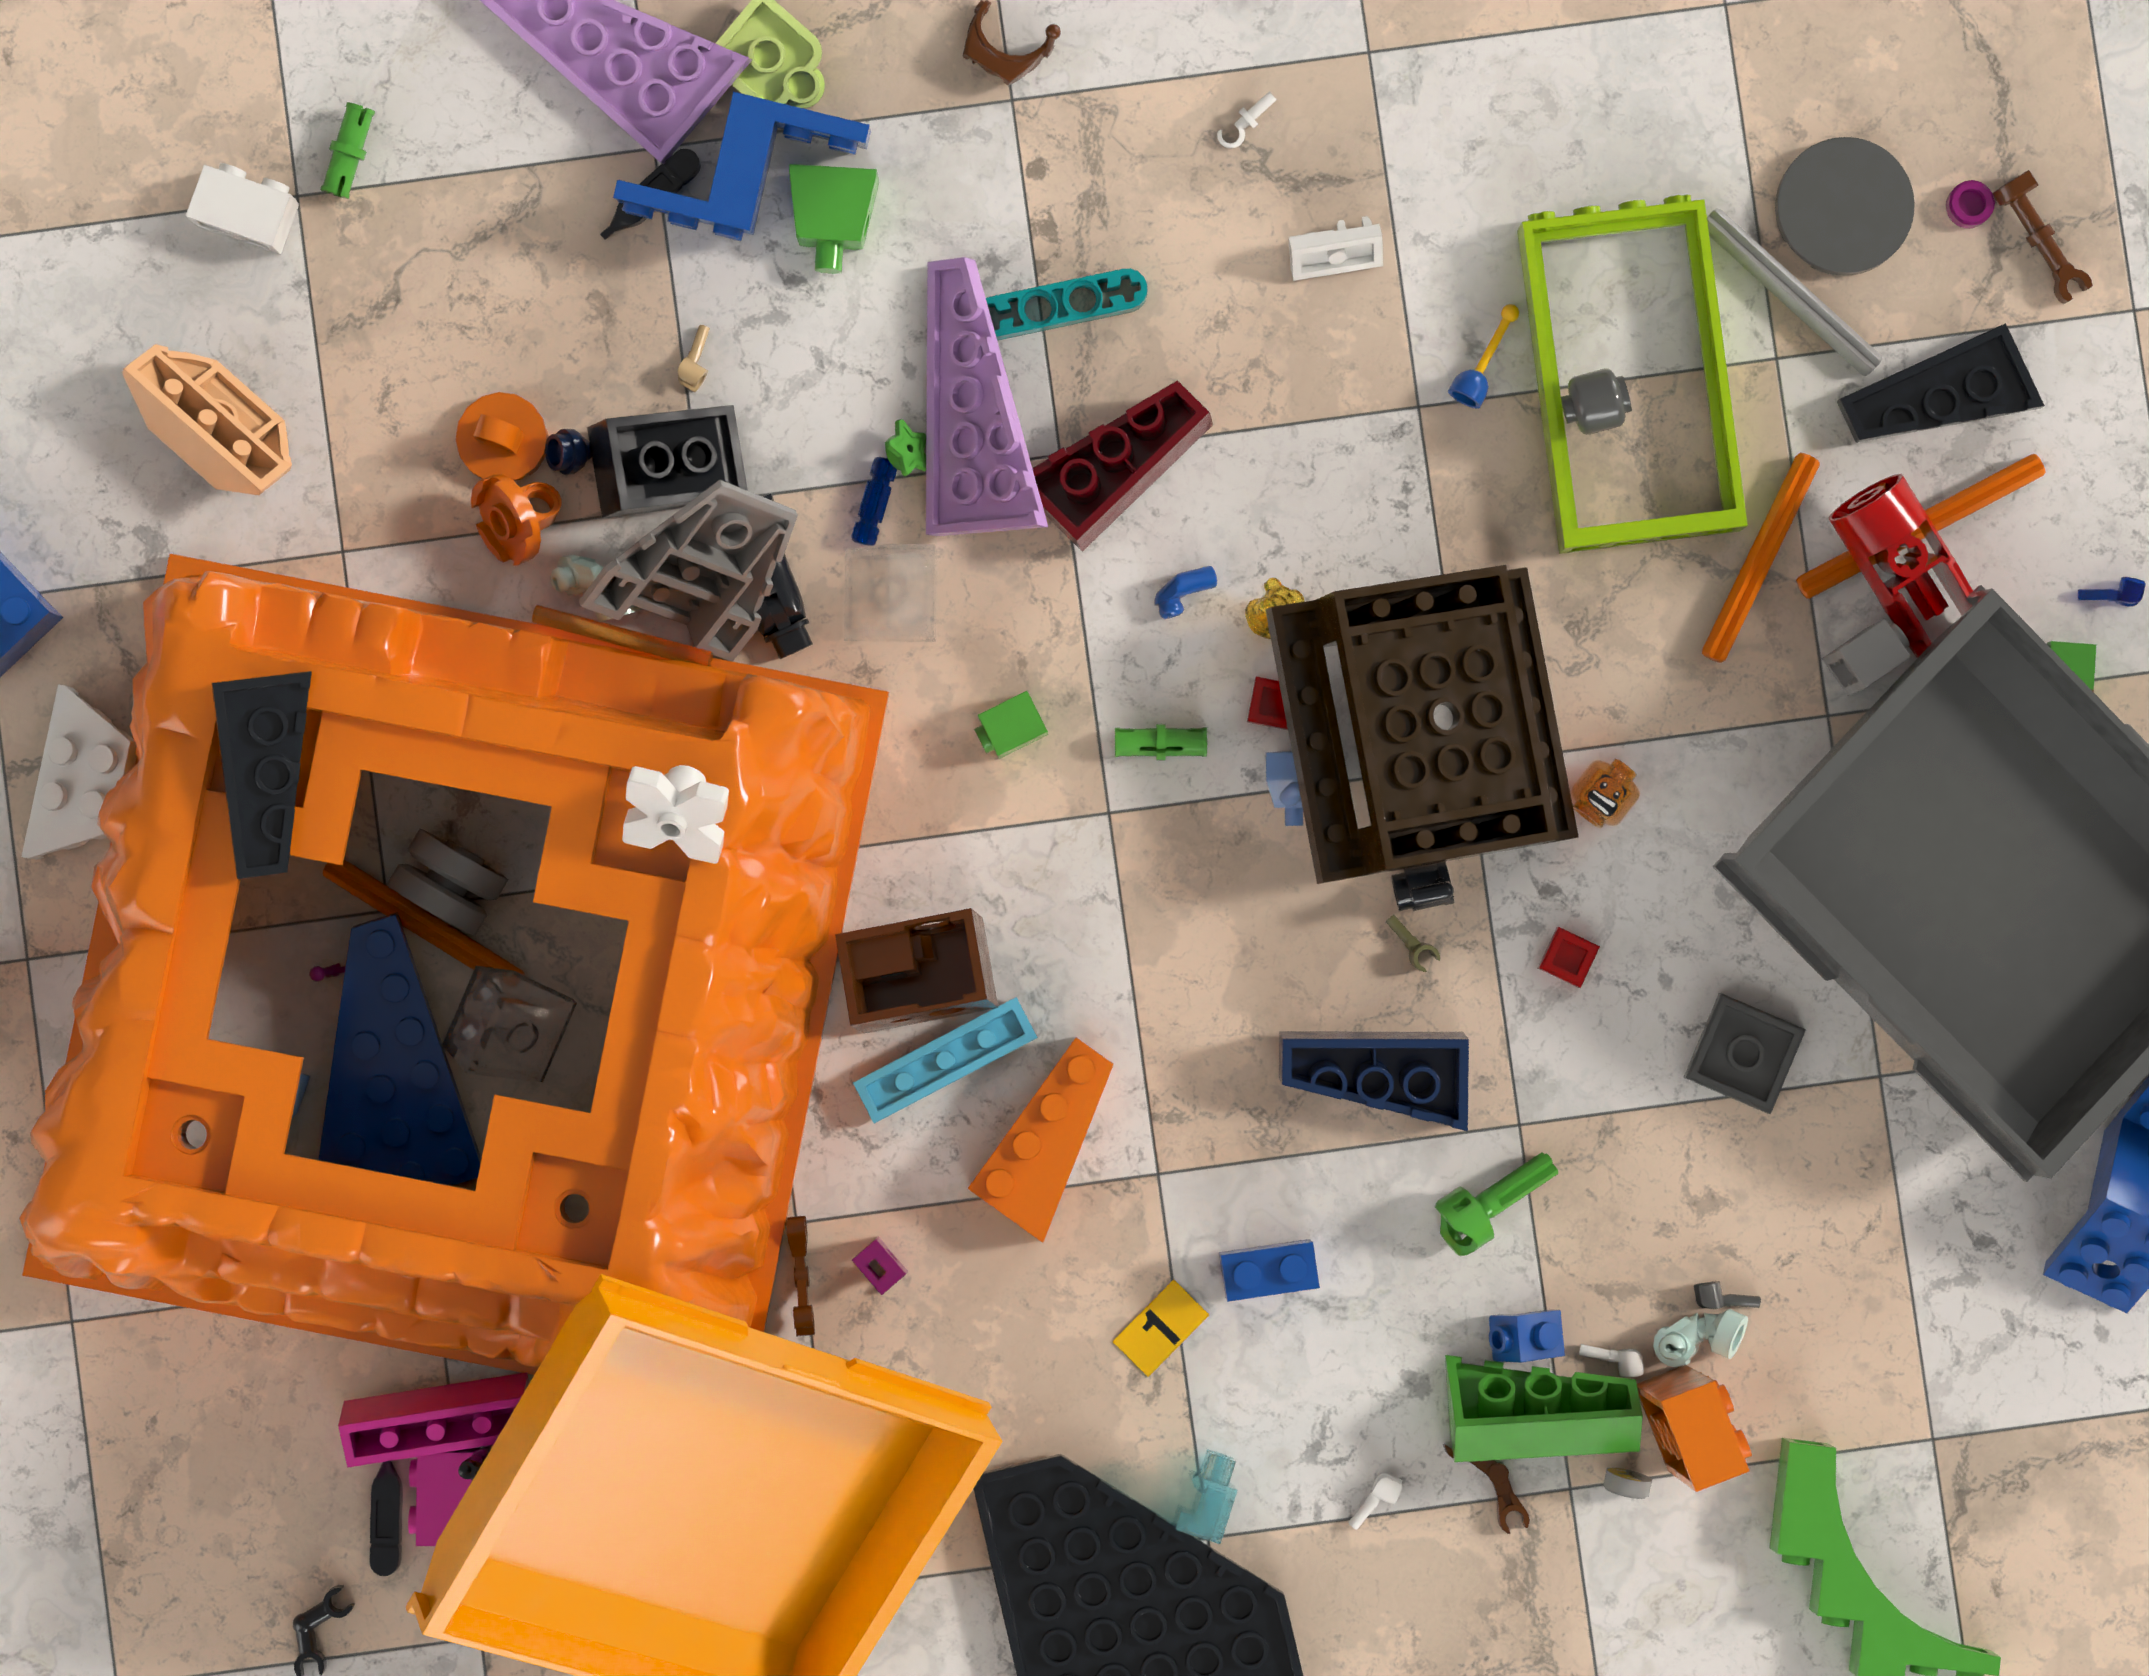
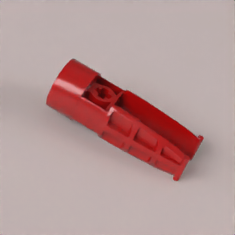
(1880, 522)

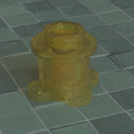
(1275, 595)

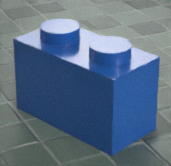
(1269, 1270)

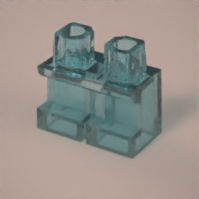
(1212, 1501)

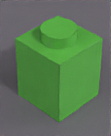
(1010, 726)

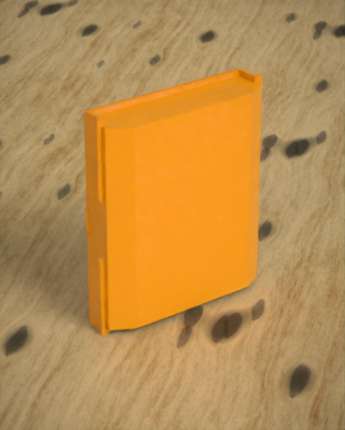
(700, 1501)

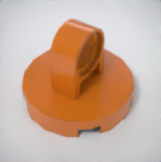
(501, 436)
(509, 520)

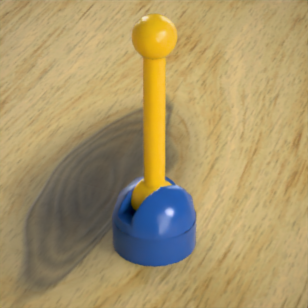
(1471, 385)

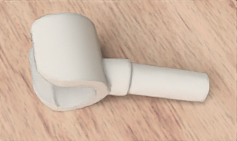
(1629, 1360)
(1385, 1488)

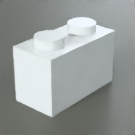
(242, 207)

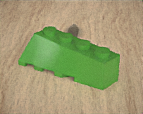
(1538, 1413)

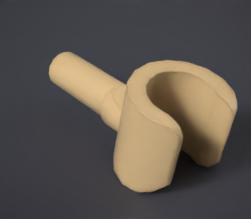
(689, 372)

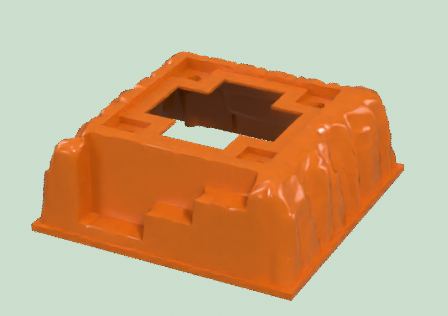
(704, 1030)

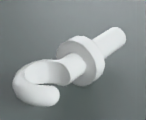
(1248, 118)

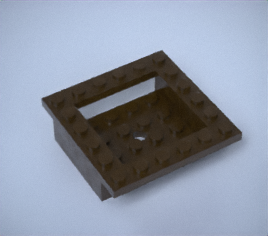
(1428, 790)

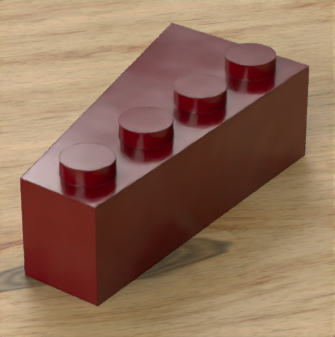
(1117, 462)

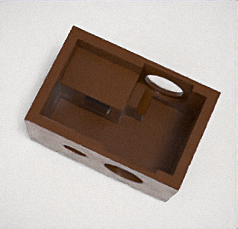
(916, 971)

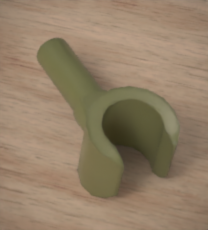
(1411, 943)

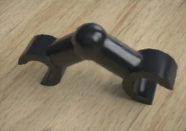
(304, 1628)

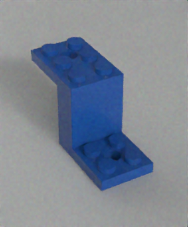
(743, 166)
(2116, 1216)

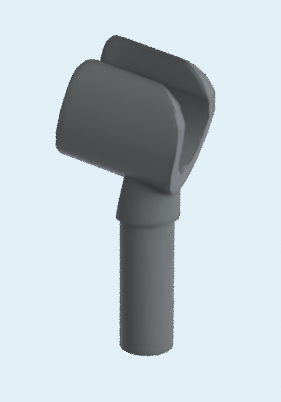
(1710, 1296)

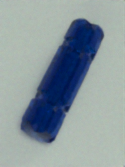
(874, 502)

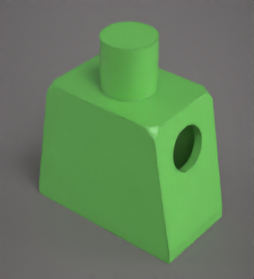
(832, 210)

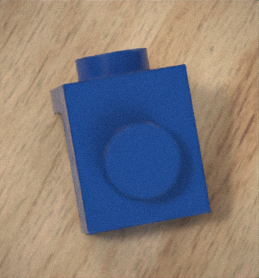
(1526, 1336)

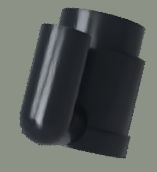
(1423, 887)

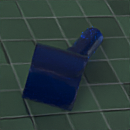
(2128, 594)

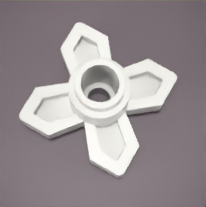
(676, 809)

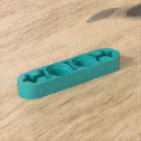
(1061, 311)

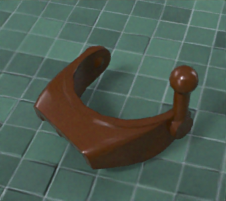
(1007, 67)

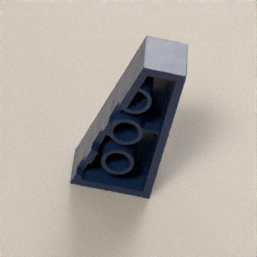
(1383, 1070)

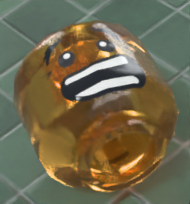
(1605, 793)

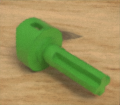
(1472, 1214)

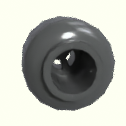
(1596, 401)

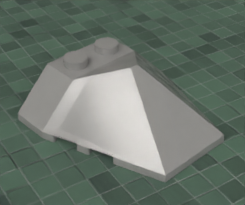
(702, 568)

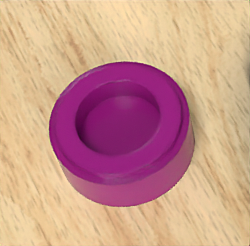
(1970, 204)

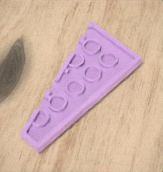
(629, 64)
(974, 440)

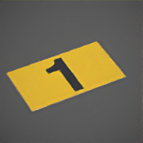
(1160, 1328)

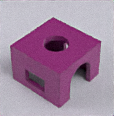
(888, 1261)

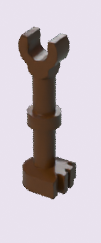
(2041, 235)

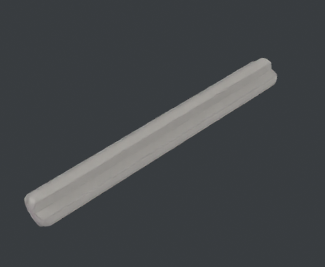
(1792, 293)

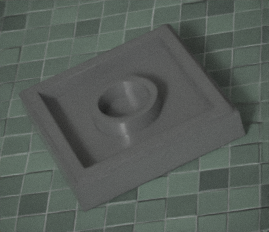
(1744, 1053)

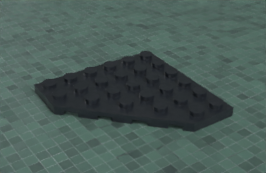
(1115, 1588)

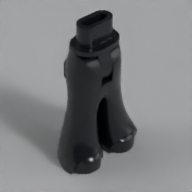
(784, 612)

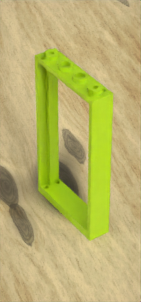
(1631, 217)

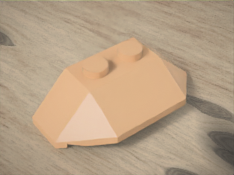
(210, 419)

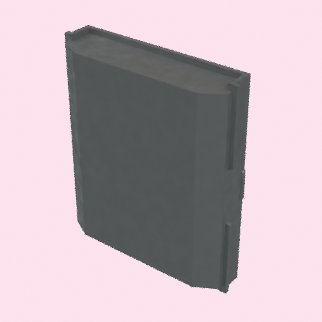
(1980, 884)

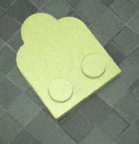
(781, 54)

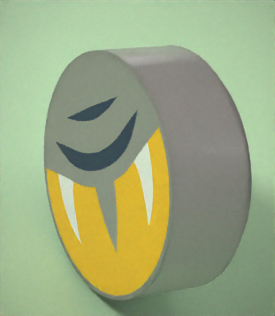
(1627, 1483)

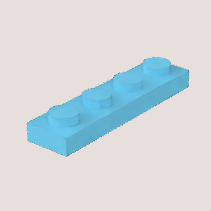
(945, 1060)

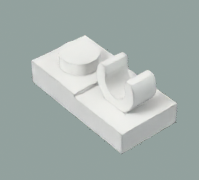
(1336, 251)

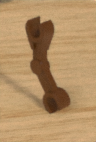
(797, 1240)
(1506, 1499)

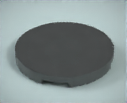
(1845, 206)

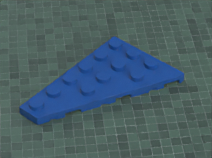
(390, 1079)

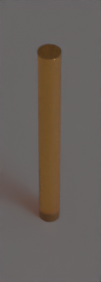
(620, 636)

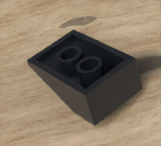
(664, 458)

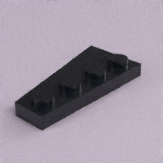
(1954, 387)
(260, 753)

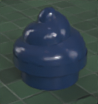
(567, 451)

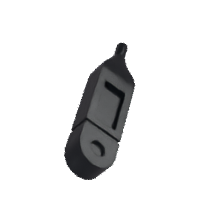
(668, 177)
(386, 1521)

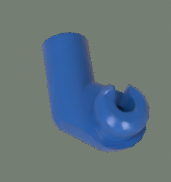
(1181, 585)

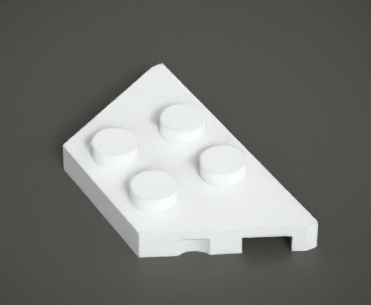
(77, 769)

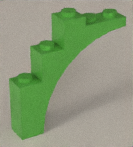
(1809, 1526)

